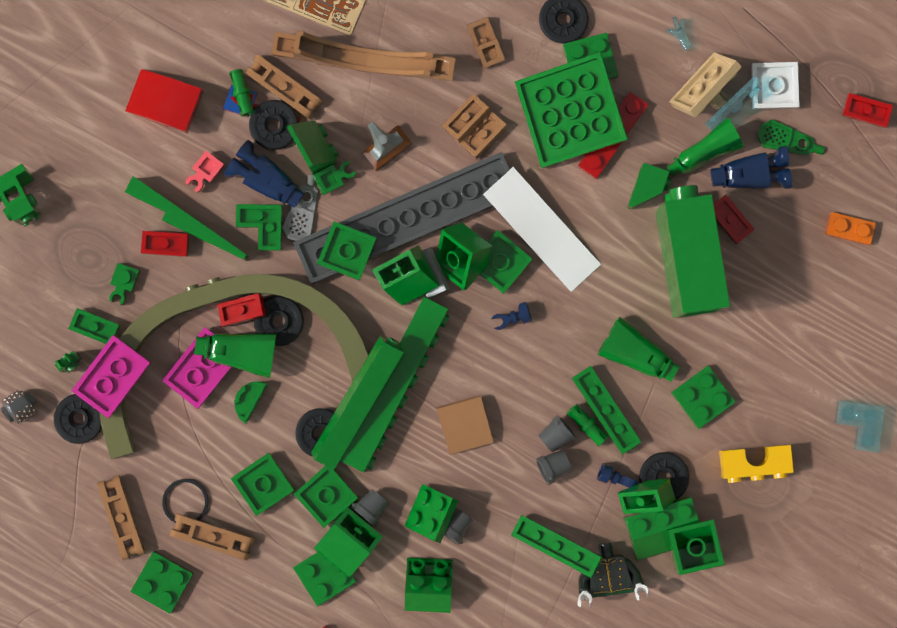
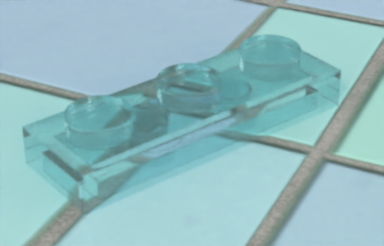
(735, 102)

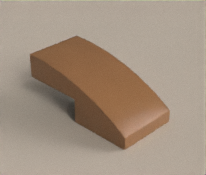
(485, 42)

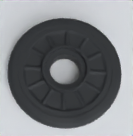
(563, 33)
(259, 120)
(293, 320)
(64, 420)
(306, 426)
(666, 462)

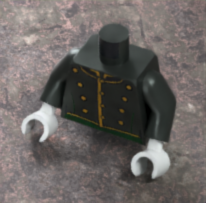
(612, 577)

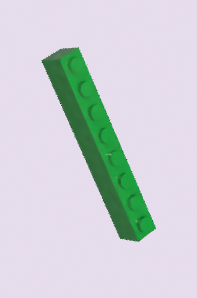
(415, 343)

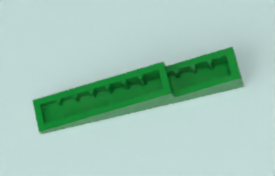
(179, 218)

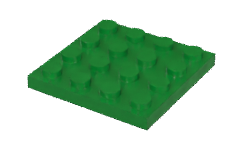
(571, 110)

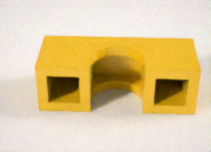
(776, 463)

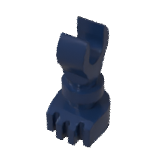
(523, 314)
(605, 473)

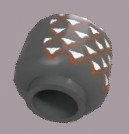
(18, 406)

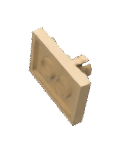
(706, 86)

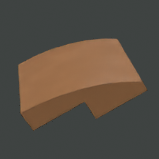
(475, 126)
(465, 424)

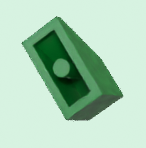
(649, 185)
(647, 497)

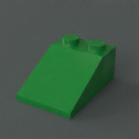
(313, 146)

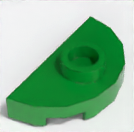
(248, 398)

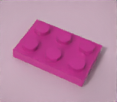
(111, 376)
(195, 376)

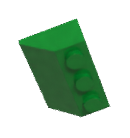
(650, 529)

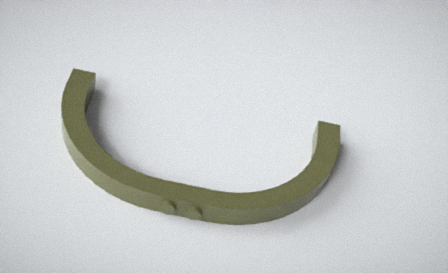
(116, 428)

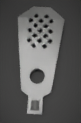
(303, 208)

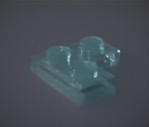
(867, 420)

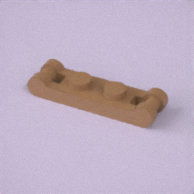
(283, 86)
(120, 517)
(211, 537)

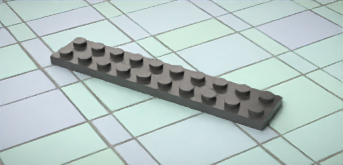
(412, 213)

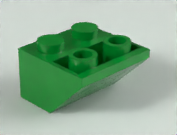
(406, 276)
(348, 542)
(428, 585)

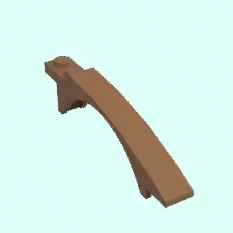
(338, 55)

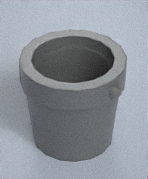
(556, 434)
(553, 466)
(371, 507)
(458, 526)

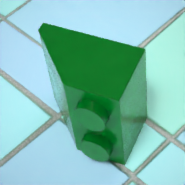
(462, 254)
(695, 547)

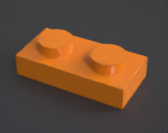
(850, 228)

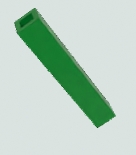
(357, 402)

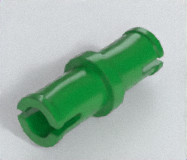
(241, 92)
(587, 424)

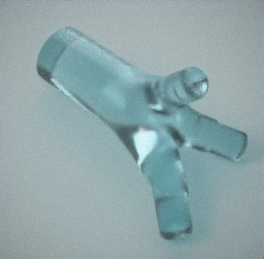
(679, 32)

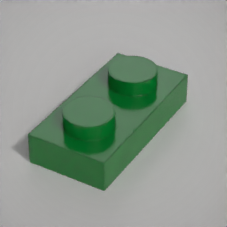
(93, 326)

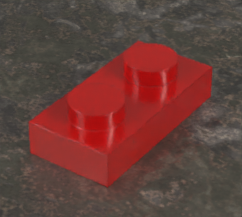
(867, 110)
(731, 219)
(164, 243)
(241, 310)

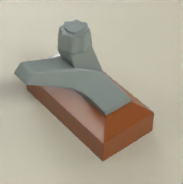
(385, 145)

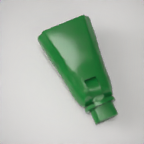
(719, 142)
(241, 351)
(636, 351)

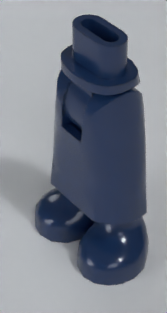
(753, 171)
(264, 177)

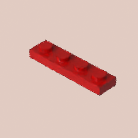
(630, 111)

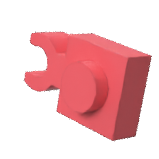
(206, 168)

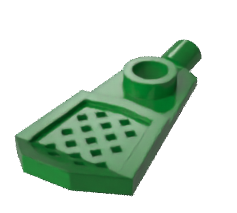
(791, 139)

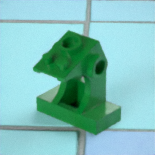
(23, 208)

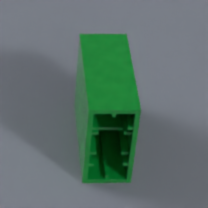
(691, 253)

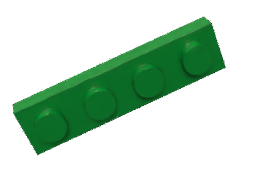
(606, 410)
(557, 546)

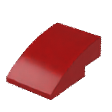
(164, 100)

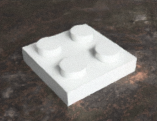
(778, 85)

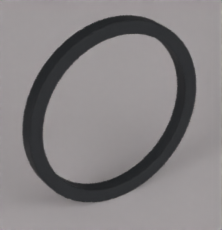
(188, 481)

